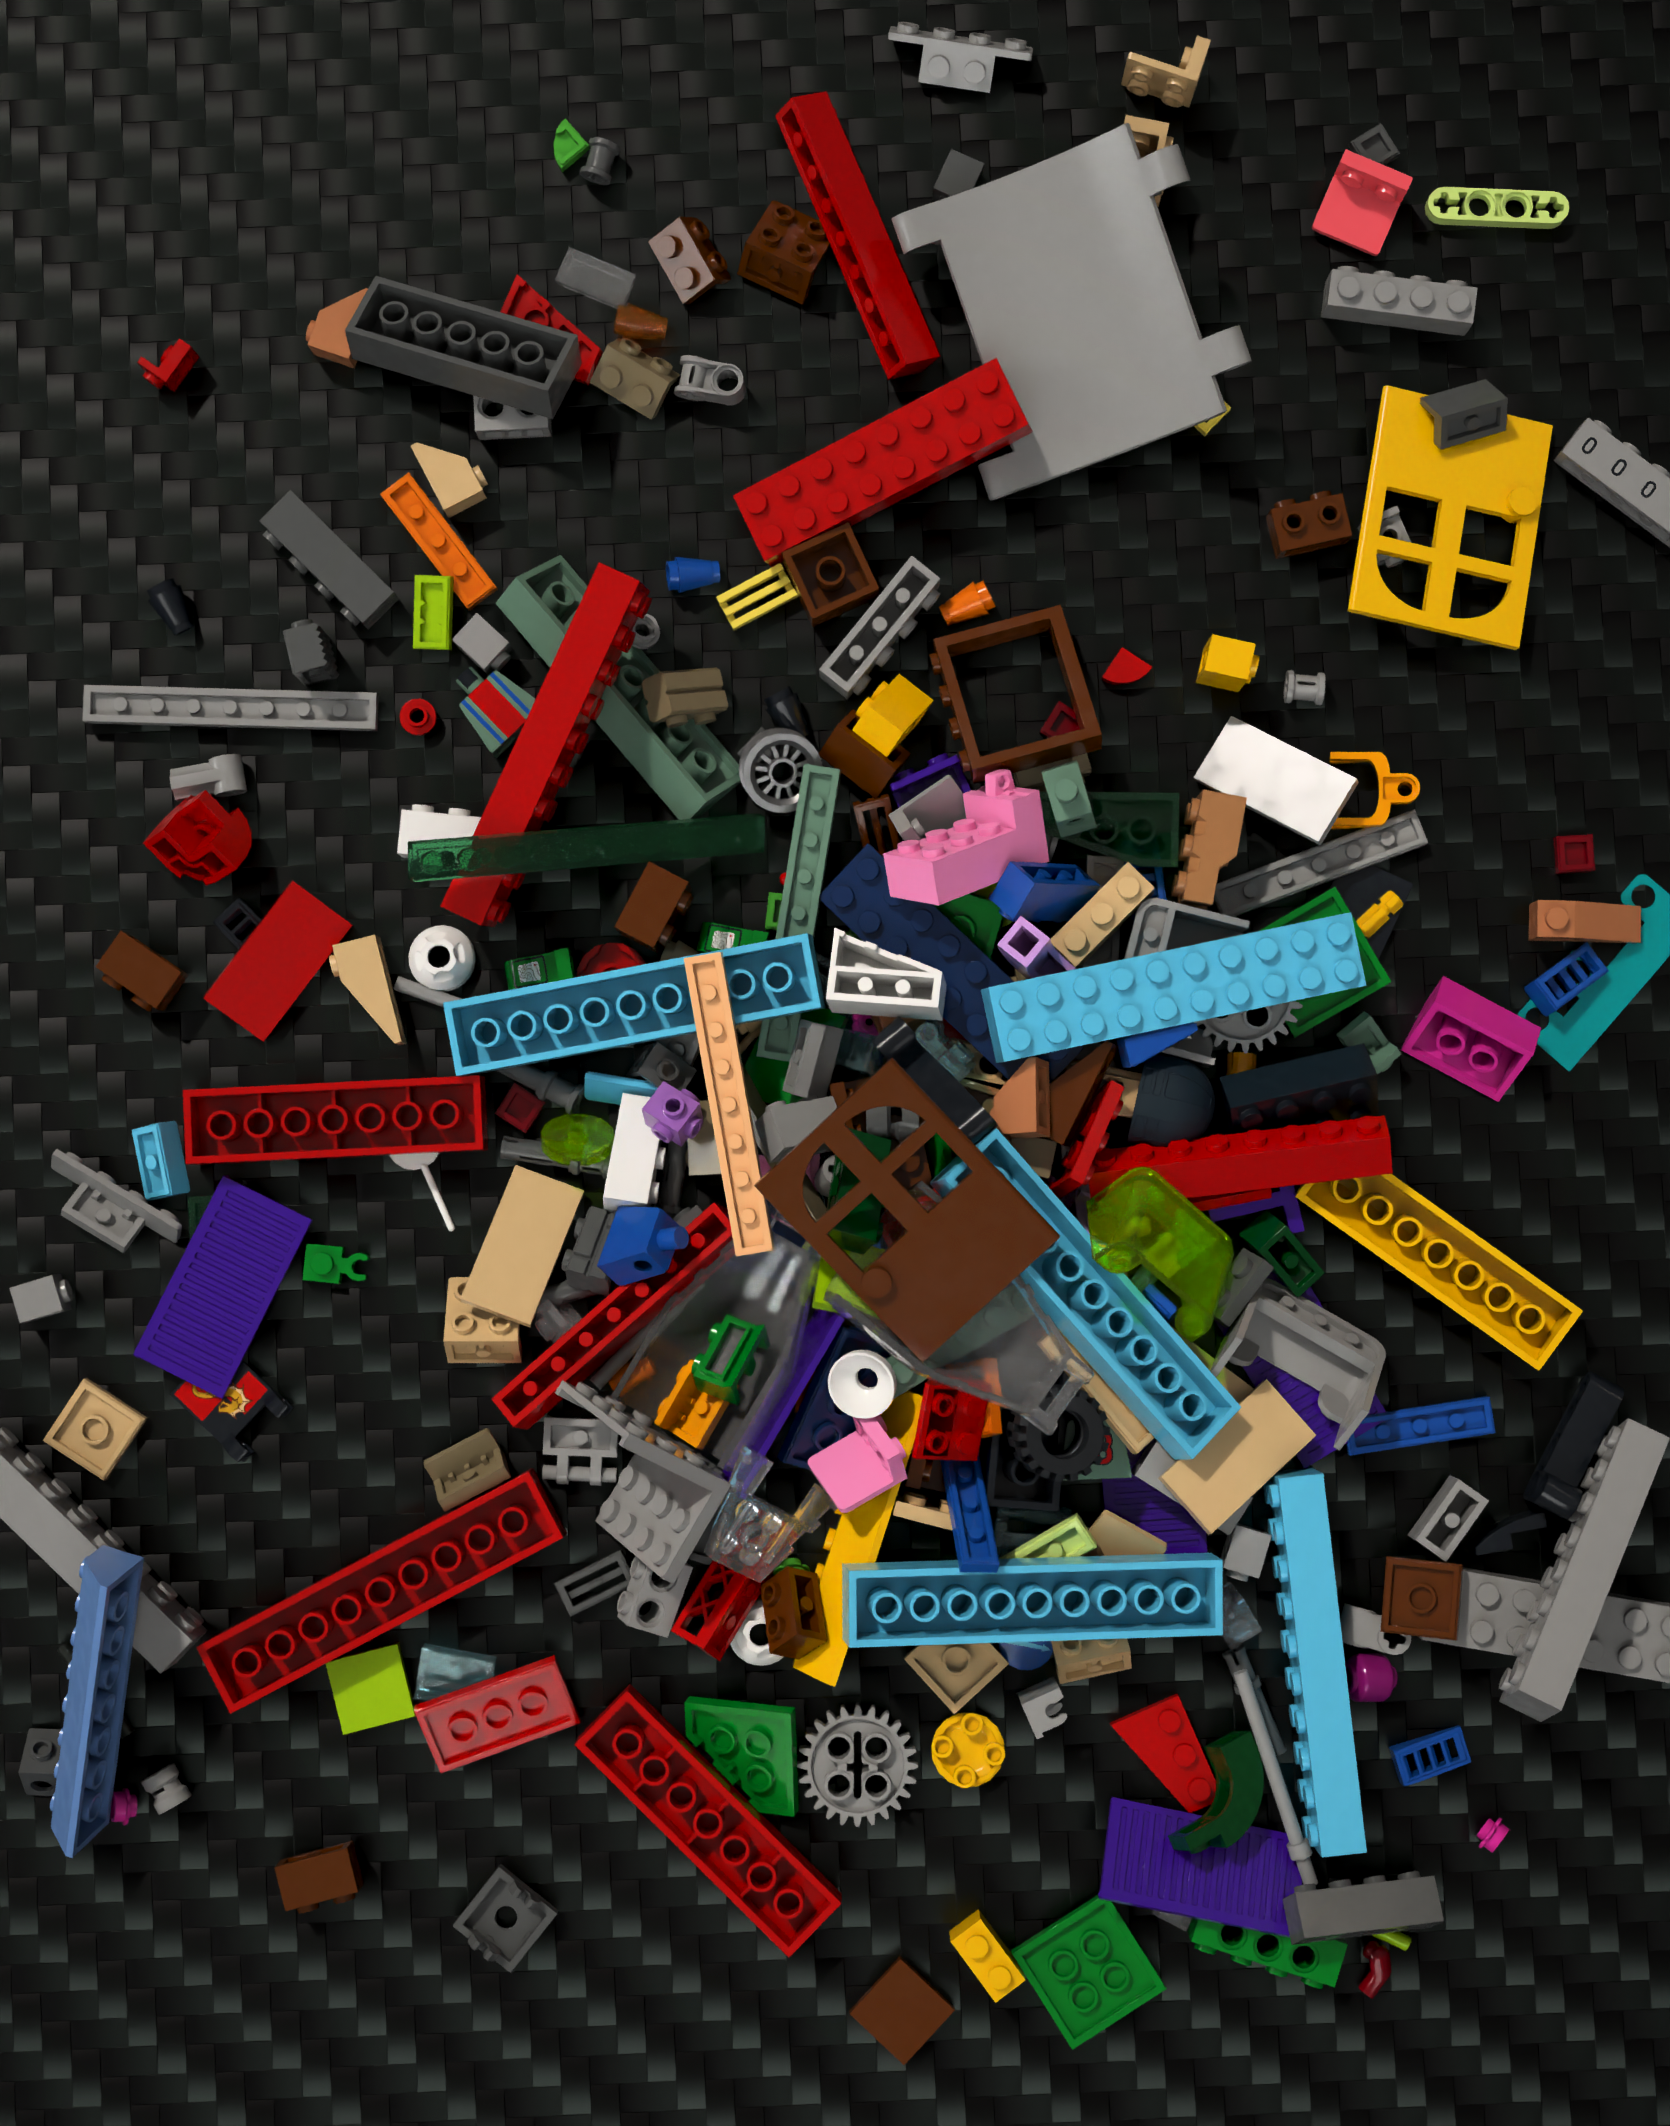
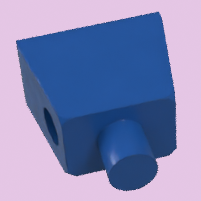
(640, 1244)

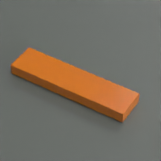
(438, 541)

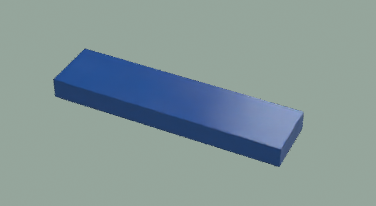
(1425, 1425)
(970, 1516)

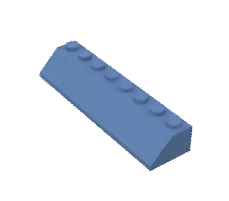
(95, 1696)

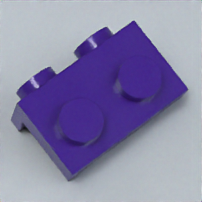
(910, 784)

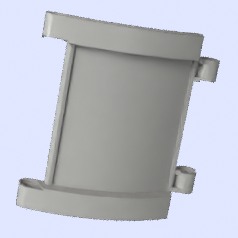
(1079, 305)

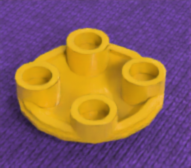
(967, 1749)

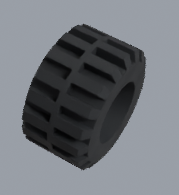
(1078, 1456)

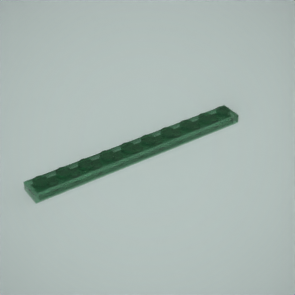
(584, 847)

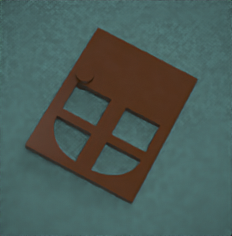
(950, 1255)

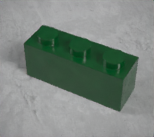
(862, 1225)

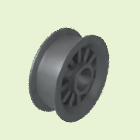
(748, 764)

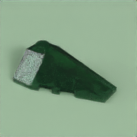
(1128, 827)

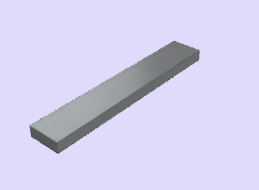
(1319, 865)

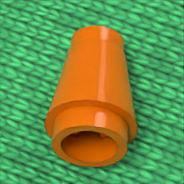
(968, 604)

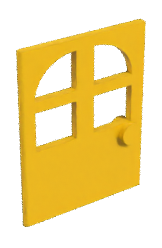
(1486, 475)

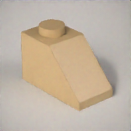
(451, 478)

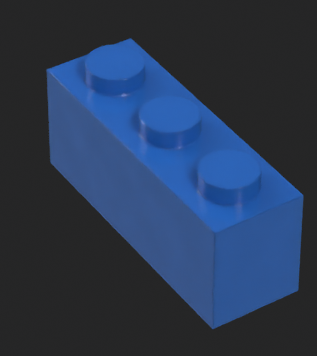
(1042, 891)

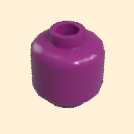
(1370, 1677)

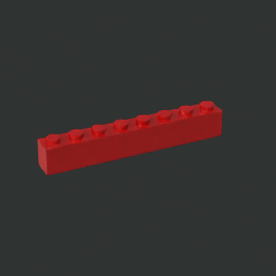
(857, 235)
(1257, 1158)
(611, 1324)

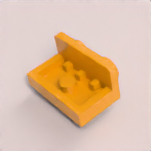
(690, 1412)

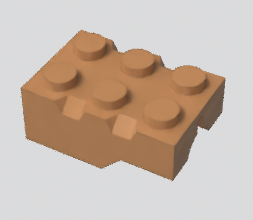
(1211, 844)

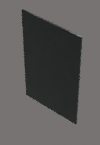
(1364, 889)

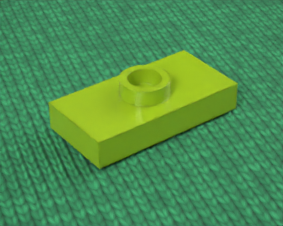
(433, 612)

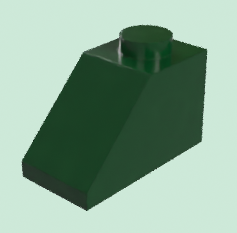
(1281, 1249)

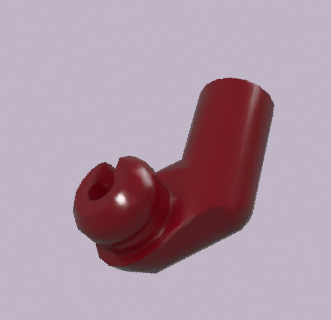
(1379, 1968)

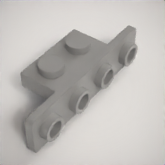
(957, 59)
(108, 1209)

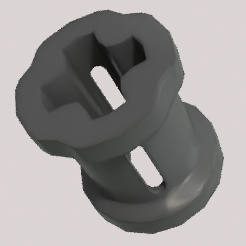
(600, 161)

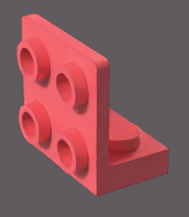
(1361, 203)

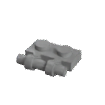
(579, 1438)

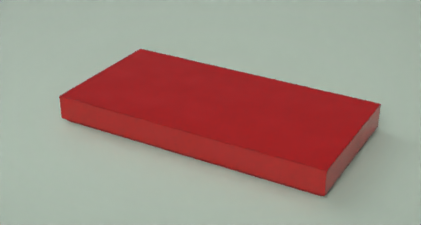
(277, 961)
(497, 1714)

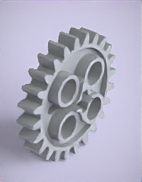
(1238, 1030)
(890, 1764)

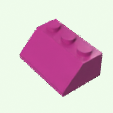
(1471, 1039)

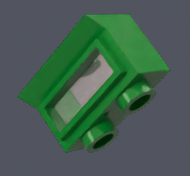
(728, 1357)

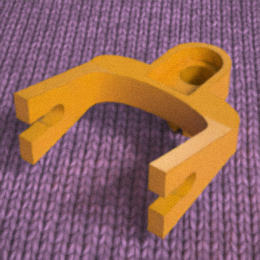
(1387, 785)

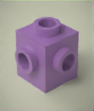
(673, 1114)

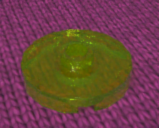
(577, 1139)

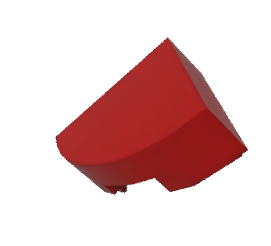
(1126, 669)

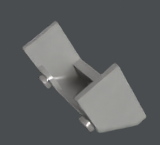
(1312, 1348)

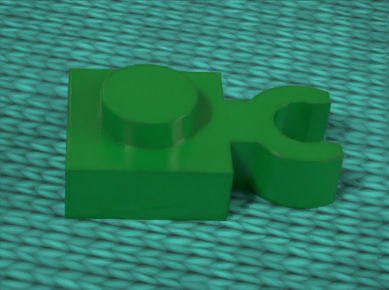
(328, 1263)

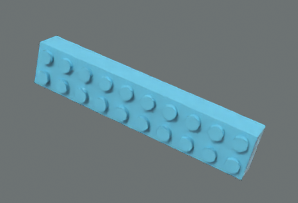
(1173, 987)
(625, 1006)
(1111, 1319)
(1032, 1600)
(1316, 1662)

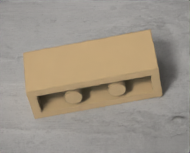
(1102, 915)

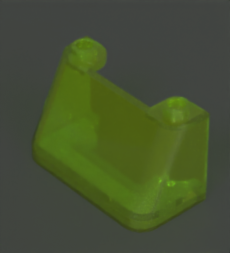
(1155, 1225)

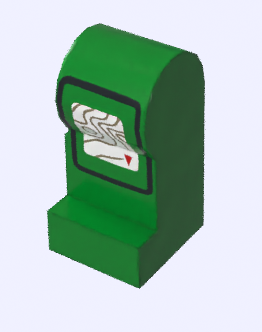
(719, 937)
(539, 969)

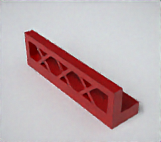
(726, 1613)

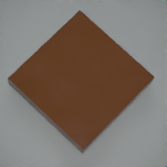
(1422, 1598)
(902, 2010)

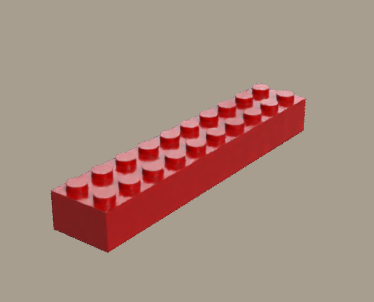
(554, 732)
(381, 1590)

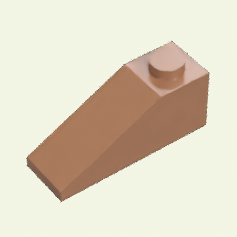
(1584, 922)

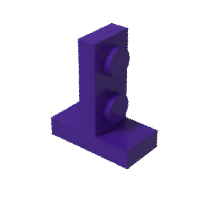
(1282, 1197)

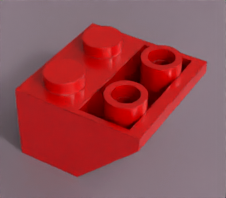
(949, 1424)

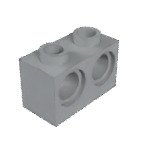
(509, 423)
(662, 1594)

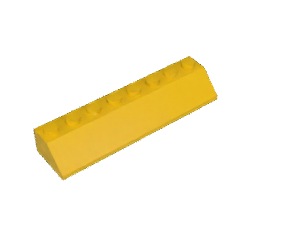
(1447, 1261)
(857, 1541)

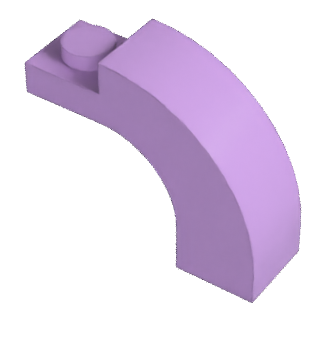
(1031, 951)

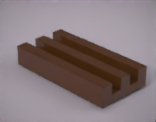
(871, 805)

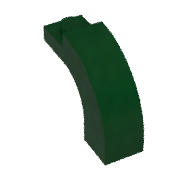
(1236, 1799)

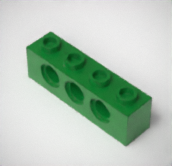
(1318, 1969)

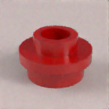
(425, 725)

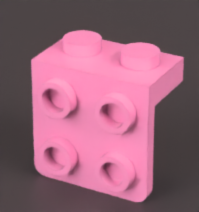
(860, 1464)

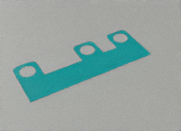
(1601, 1002)

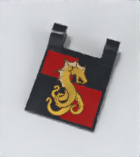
(231, 1415)

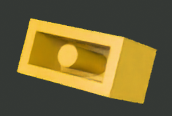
(1227, 663)
(891, 714)
(986, 1955)

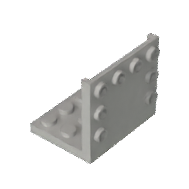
(662, 1493)

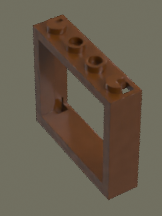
(1032, 754)

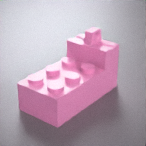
(999, 827)

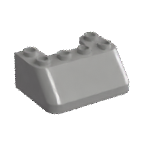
(1171, 925)

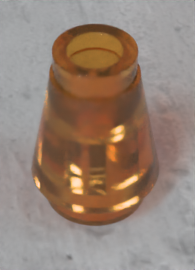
(639, 323)

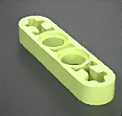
(1496, 201)

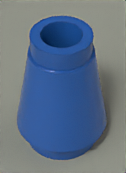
(690, 573)

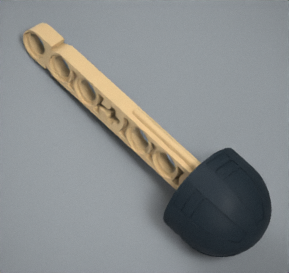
(1164, 1102)

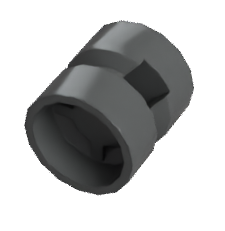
(879, 1122)

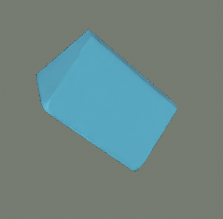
(610, 1088)
(161, 1160)

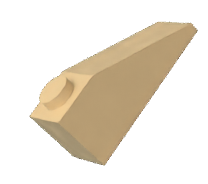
(367, 977)

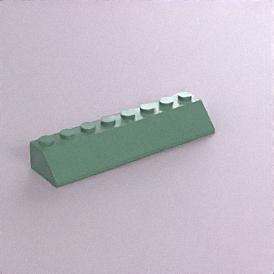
(680, 762)

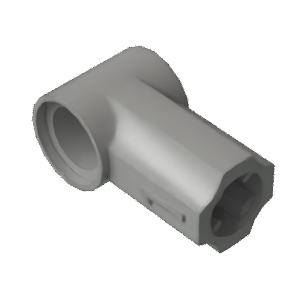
(219, 777)

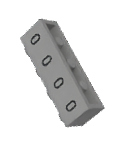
(1620, 476)

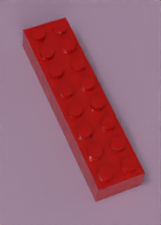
(884, 461)
(335, 1120)
(709, 1820)

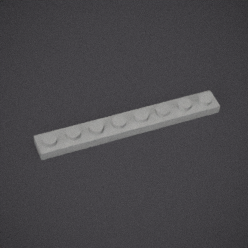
(230, 707)

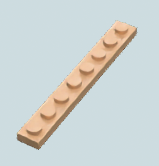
(728, 1103)

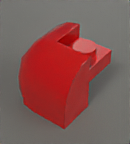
(201, 839)

